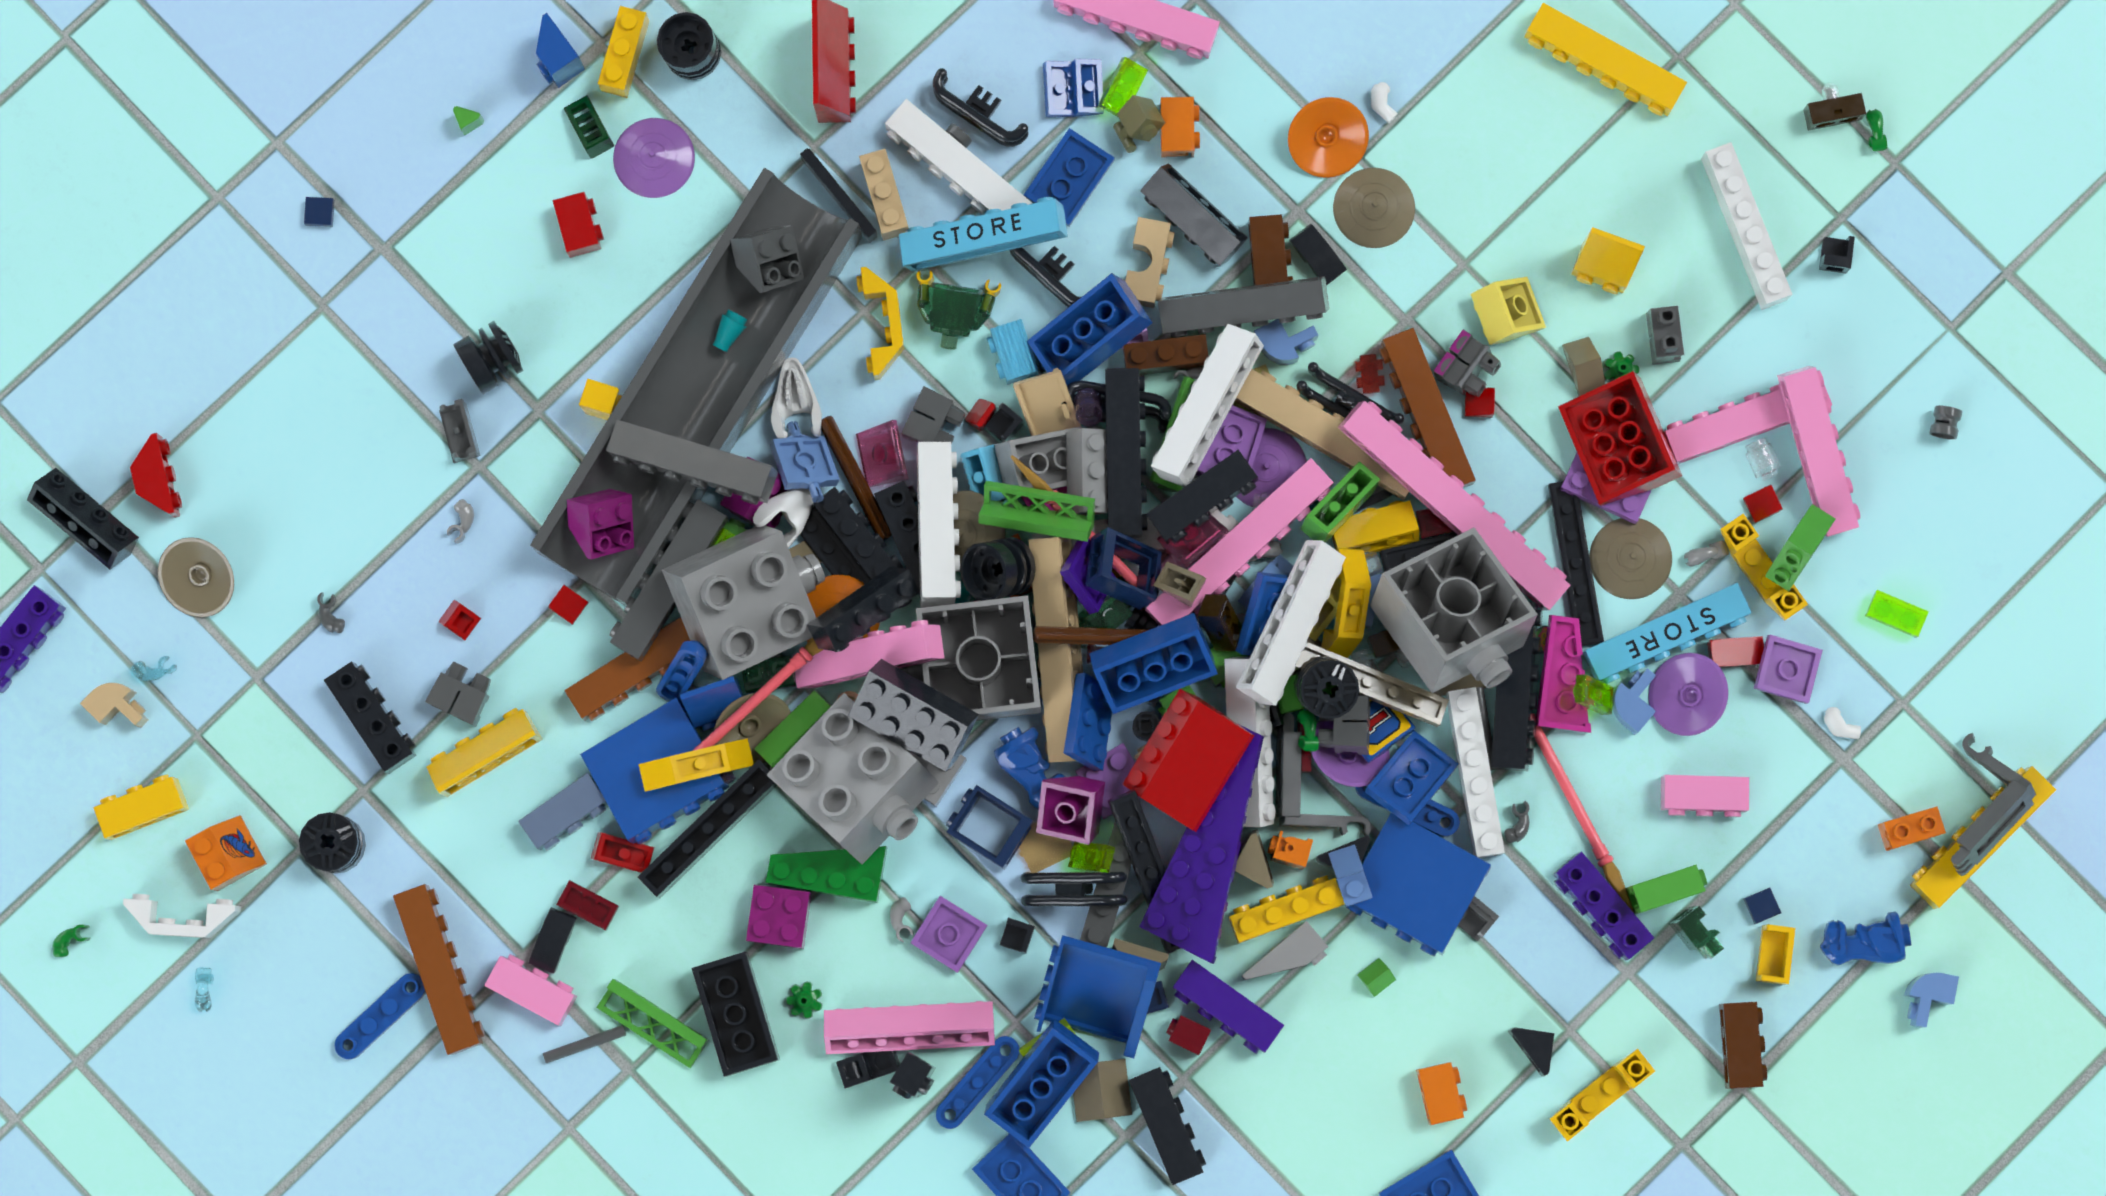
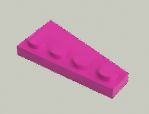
(1559, 670)

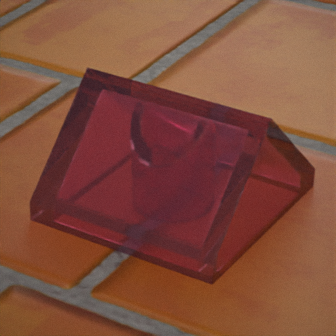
(882, 454)
(1196, 544)

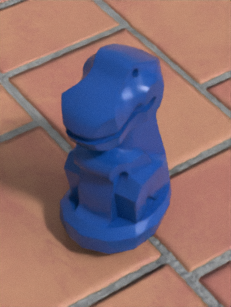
(1024, 762)
(1876, 943)

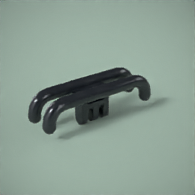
(977, 111)
(1048, 272)
(1347, 396)
(1161, 415)
(1072, 889)

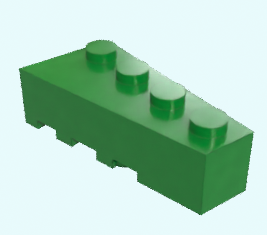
(829, 873)

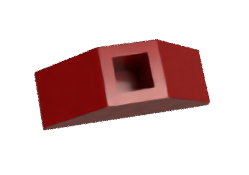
(154, 476)

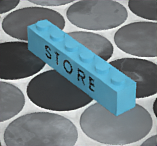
(983, 234)
(1666, 633)

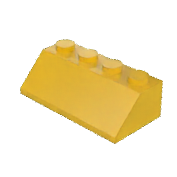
(484, 752)

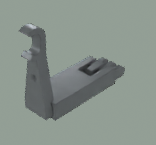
(1289, 786)
(1998, 816)

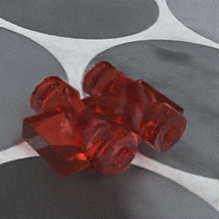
(1369, 377)

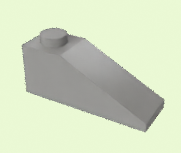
(1293, 952)

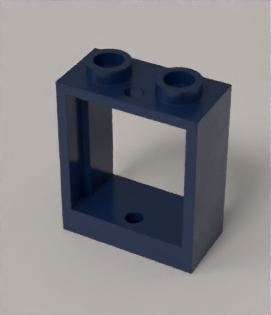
(1100, 563)
(1013, 843)

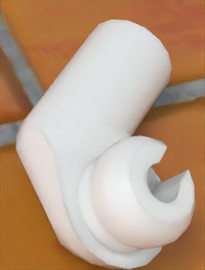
(1379, 104)
(1838, 726)

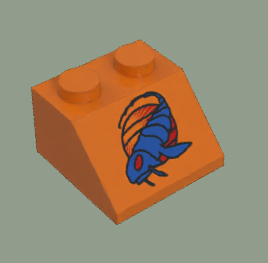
(225, 852)

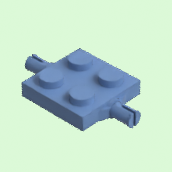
(804, 462)

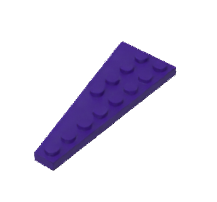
(1198, 879)

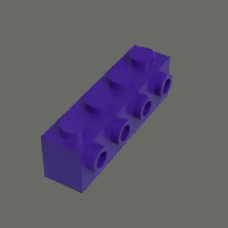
(26, 631)
(1603, 906)
(1227, 1006)

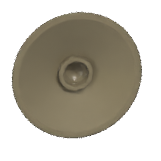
(1374, 207)
(969, 529)
(1630, 558)
(195, 577)
(756, 724)

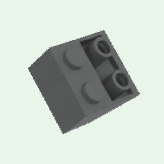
(768, 257)

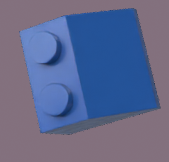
(556, 55)

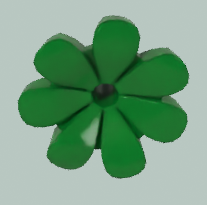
(1615, 366)
(807, 993)

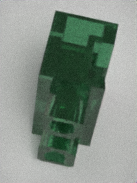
(761, 673)
(1694, 933)

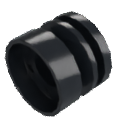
(678, 35)
(488, 357)
(997, 568)
(1312, 679)
(348, 843)

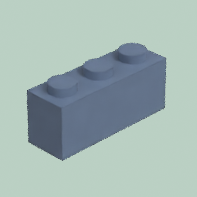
(564, 813)

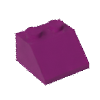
(1071, 808)

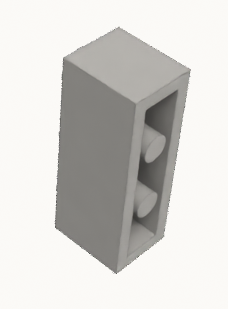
(1087, 467)

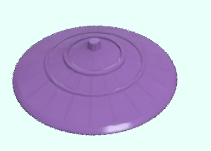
(654, 157)
(1275, 462)
(1688, 694)
(1347, 767)

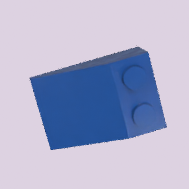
(708, 702)

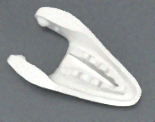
(794, 397)
(794, 505)

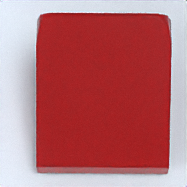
(1480, 406)
(980, 414)
(1763, 503)
(568, 604)
(459, 619)

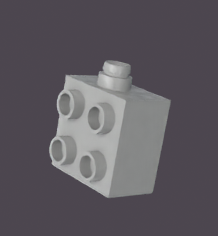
(745, 599)
(1455, 612)
(986, 657)
(854, 781)

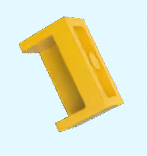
(599, 399)
(1775, 954)

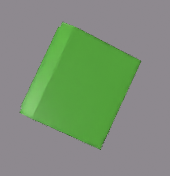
(467, 119)
(1376, 977)

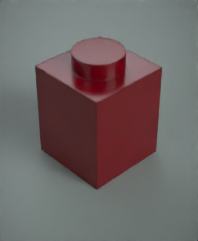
(1188, 1034)

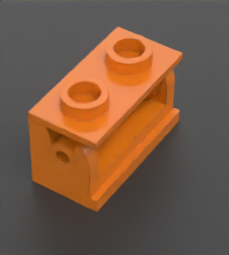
(1178, 131)
(1911, 828)
(1290, 850)
(1440, 1093)

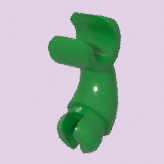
(1878, 141)
(1309, 741)
(62, 941)

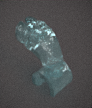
(146, 673)
(202, 997)

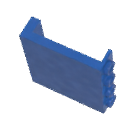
(618, 776)
(1419, 884)
(1098, 991)

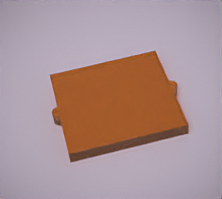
(1043, 850)

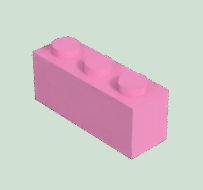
(1704, 795)
(531, 989)

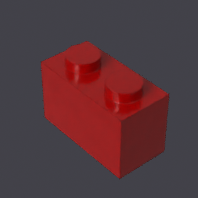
(577, 224)

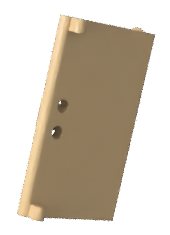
(1042, 403)

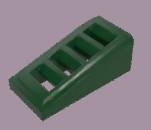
(599, 140)

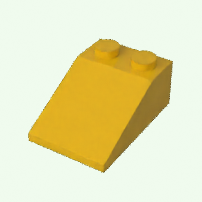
(1607, 261)

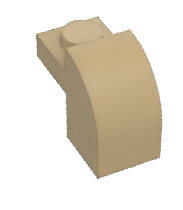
(111, 698)

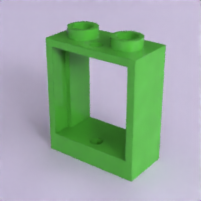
(1800, 547)
(1667, 889)

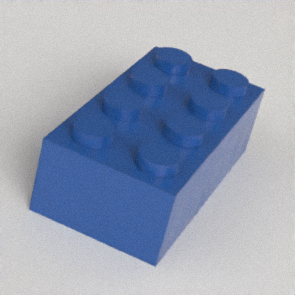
(1090, 330)
(1153, 663)
(1041, 1083)

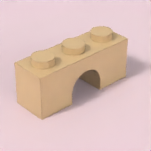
(884, 194)
(1152, 238)

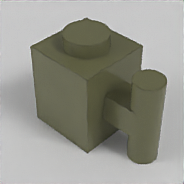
(1139, 121)

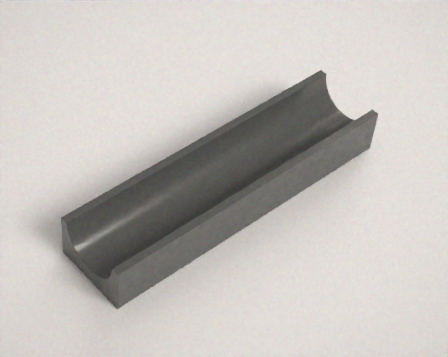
(698, 389)

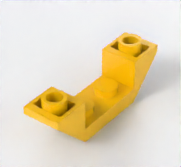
(883, 357)
(1755, 563)
(1351, 604)
(696, 764)
(1601, 1094)

